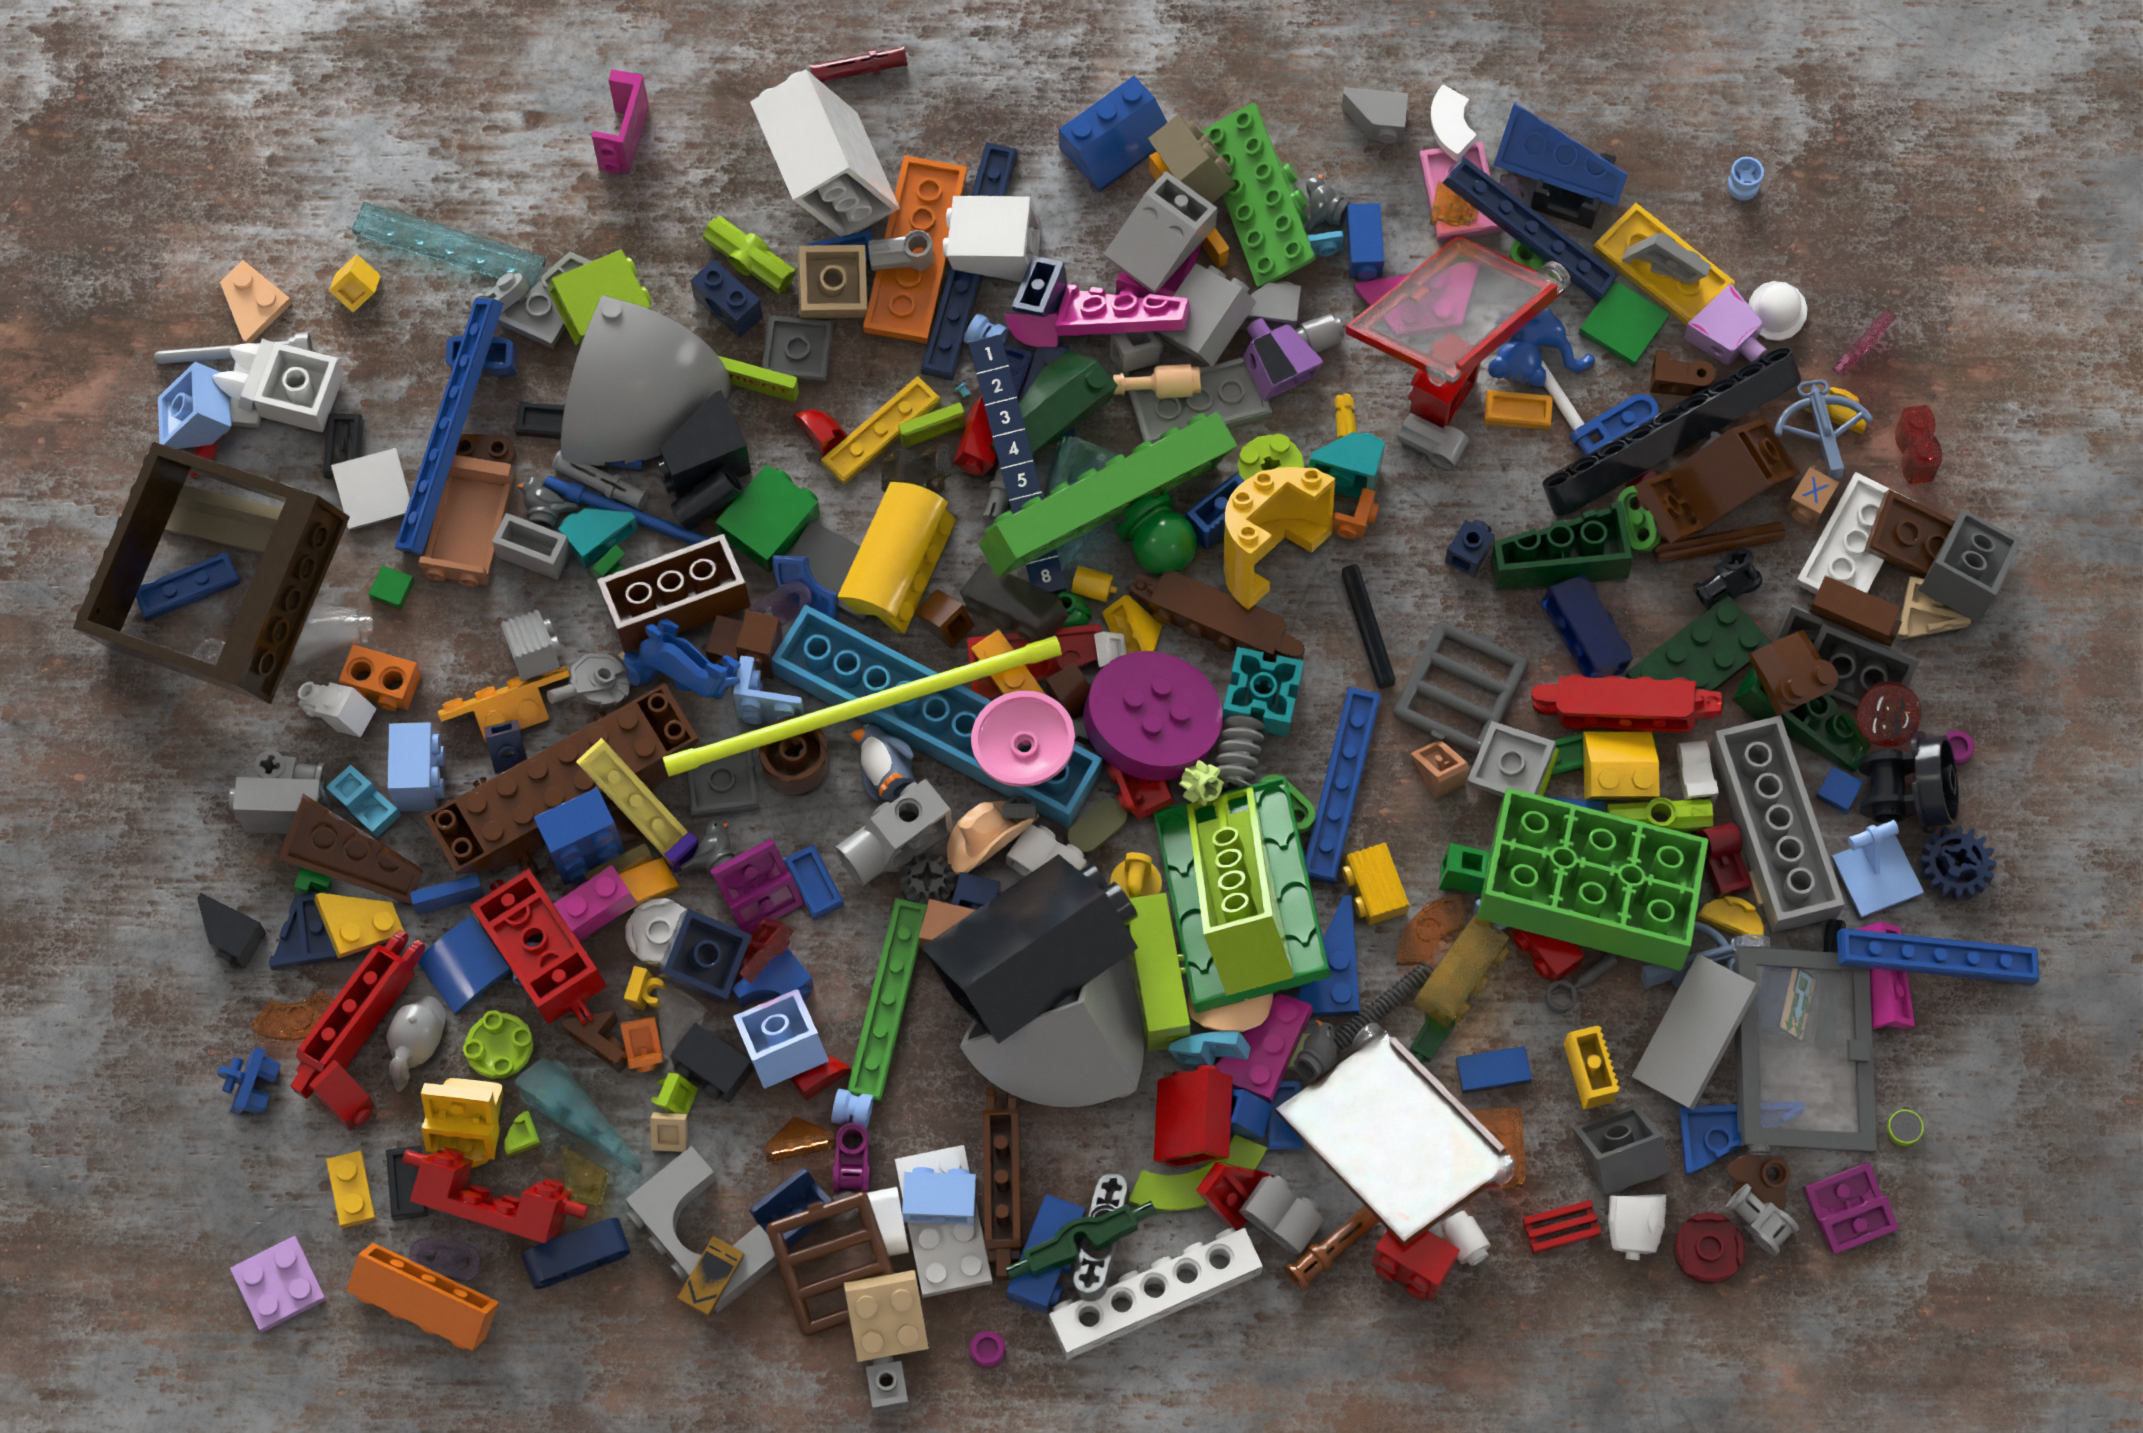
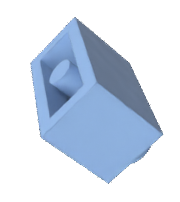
(939, 1196)

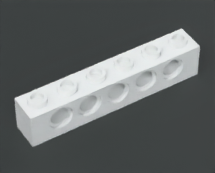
(1231, 1244)

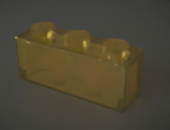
(1462, 972)

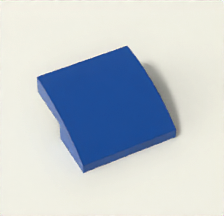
(463, 965)

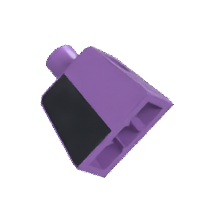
(1279, 359)

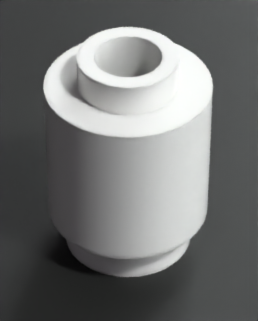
(1467, 1236)

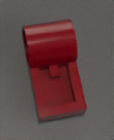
(1724, 859)

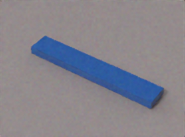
(1341, 784)
(1937, 956)

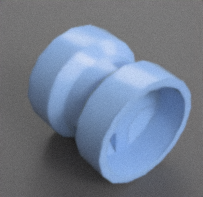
(1744, 171)
(982, 328)
(852, 1108)

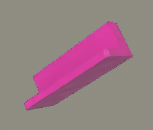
(1889, 990)

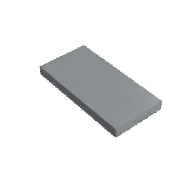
(1224, 389)
(1695, 1031)

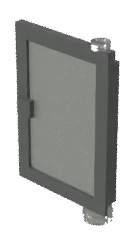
(1804, 1052)

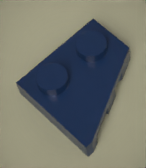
(303, 936)

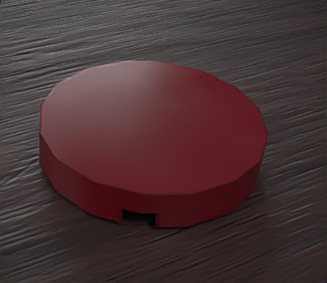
(1709, 1248)

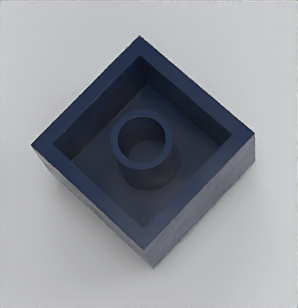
(703, 956)

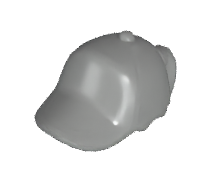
(414, 1037)

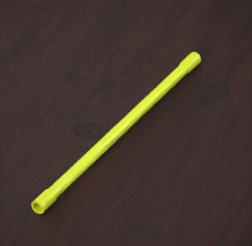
(693, 758)

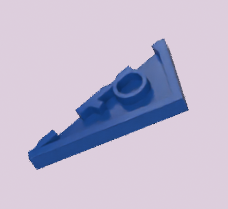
(1339, 993)
(1707, 1135)

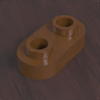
(483, 446)

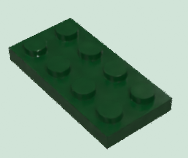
(1706, 649)

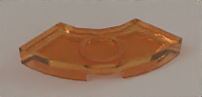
(1428, 928)
(291, 1020)

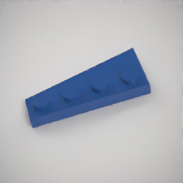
(1544, 152)

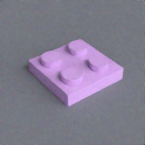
(278, 1284)

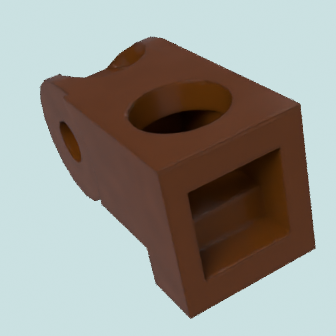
(1678, 376)

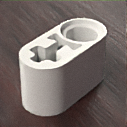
(890, 1220)

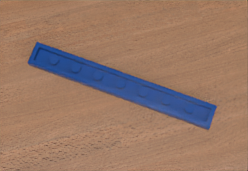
(448, 426)

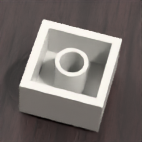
(298, 387)

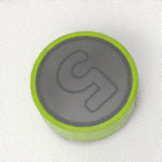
(1905, 1128)

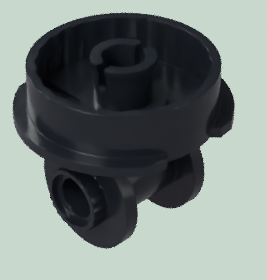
(1934, 791)

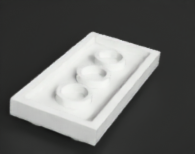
(1843, 541)
(946, 1254)

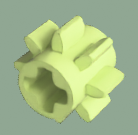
(1201, 783)

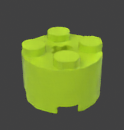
(1268, 453)

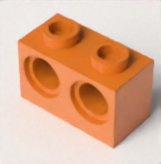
(383, 670)

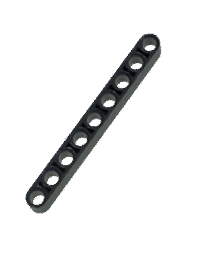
(1671, 431)

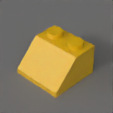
(1620, 766)

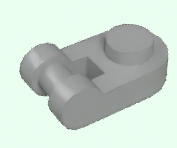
(507, 290)

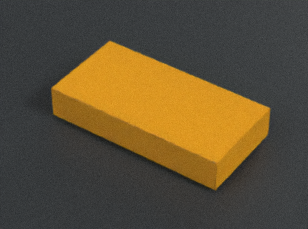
(1518, 410)

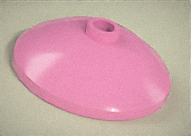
(1021, 721)

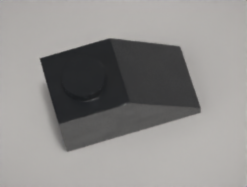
(229, 932)

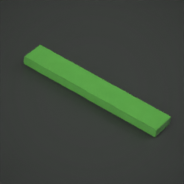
(887, 1000)

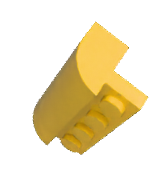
(898, 555)

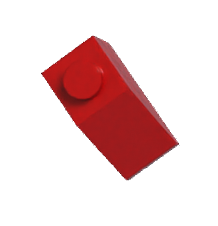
(342, 1096)

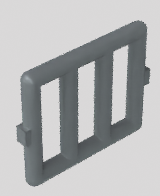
(1430, 657)

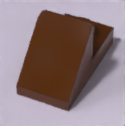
(593, 1038)

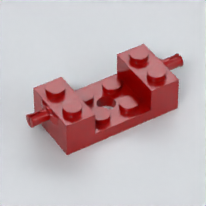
(557, 970)
(535, 1215)

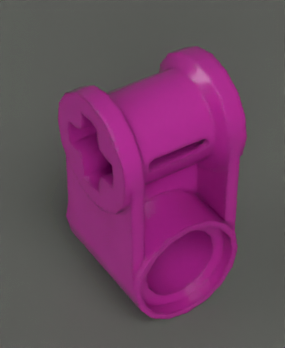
(851, 1166)

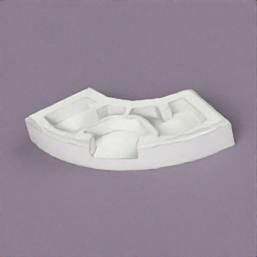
(1449, 123)

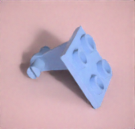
(1876, 870)

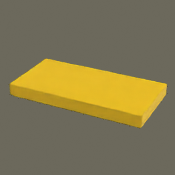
(1675, 296)

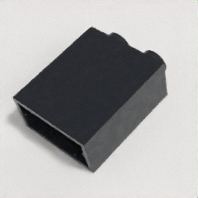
(1033, 945)

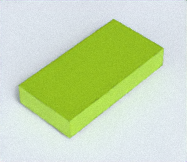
(932, 425)

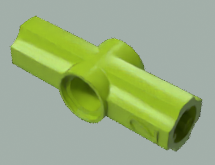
(749, 254)
(1682, 814)

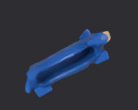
(680, 662)

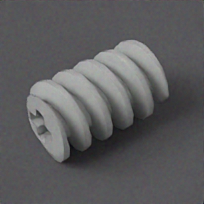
(1236, 750)

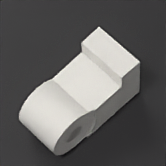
(1696, 771)

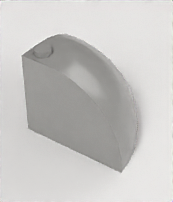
(635, 384)
(1073, 1052)

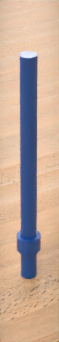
(578, 494)

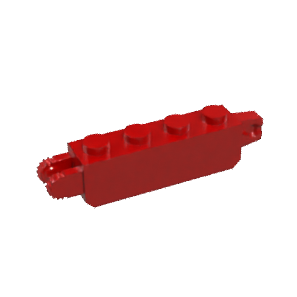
(1626, 703)
(357, 1009)

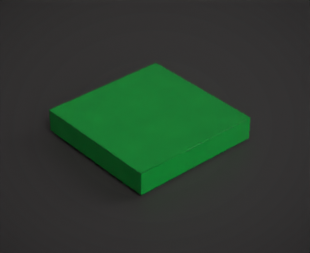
(1624, 323)

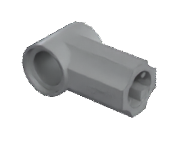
(898, 252)
(1440, 444)

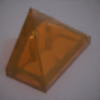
(798, 1139)

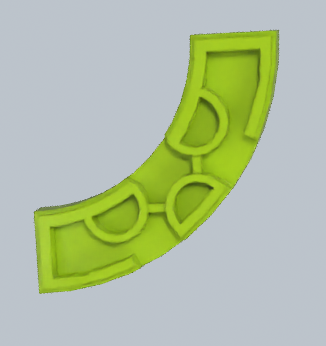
(1179, 1191)

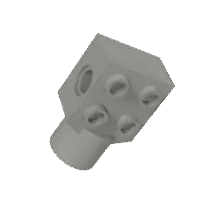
(896, 833)

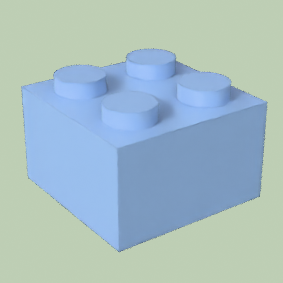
(415, 767)
(781, 1038)

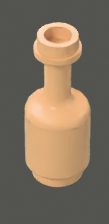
(1166, 381)

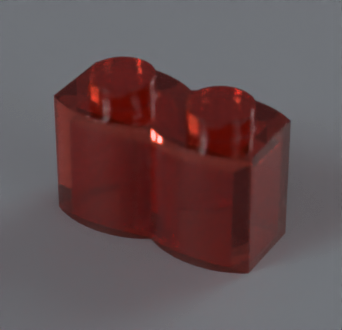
(1918, 444)

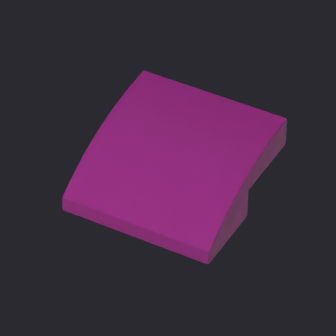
(757, 886)
(1850, 1208)

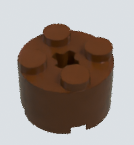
(799, 773)

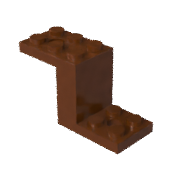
(1716, 480)

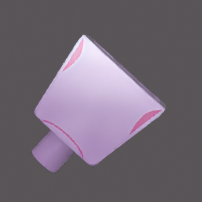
(1727, 328)

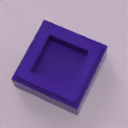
(681, 852)

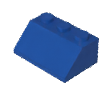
(1113, 133)

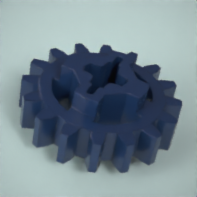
(1971, 869)

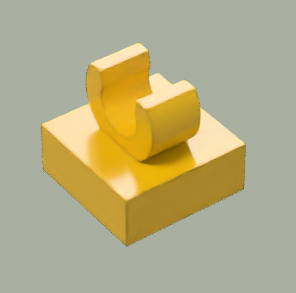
(640, 987)

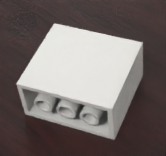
(824, 154)

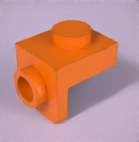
(1356, 526)
(642, 1044)

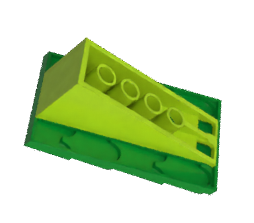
(1241, 895)

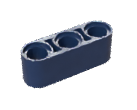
(576, 1253)

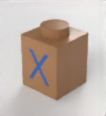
(1812, 497)

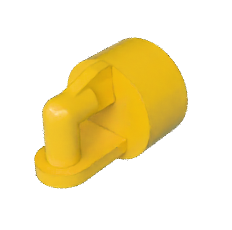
(1137, 876)

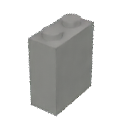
(1214, 313)
(271, 803)

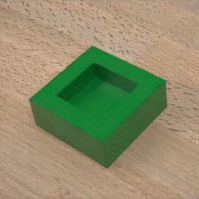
(391, 587)

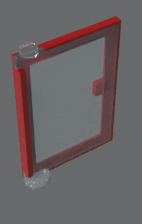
(1457, 309)

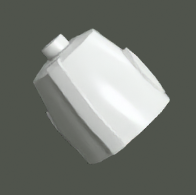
(1636, 1223)

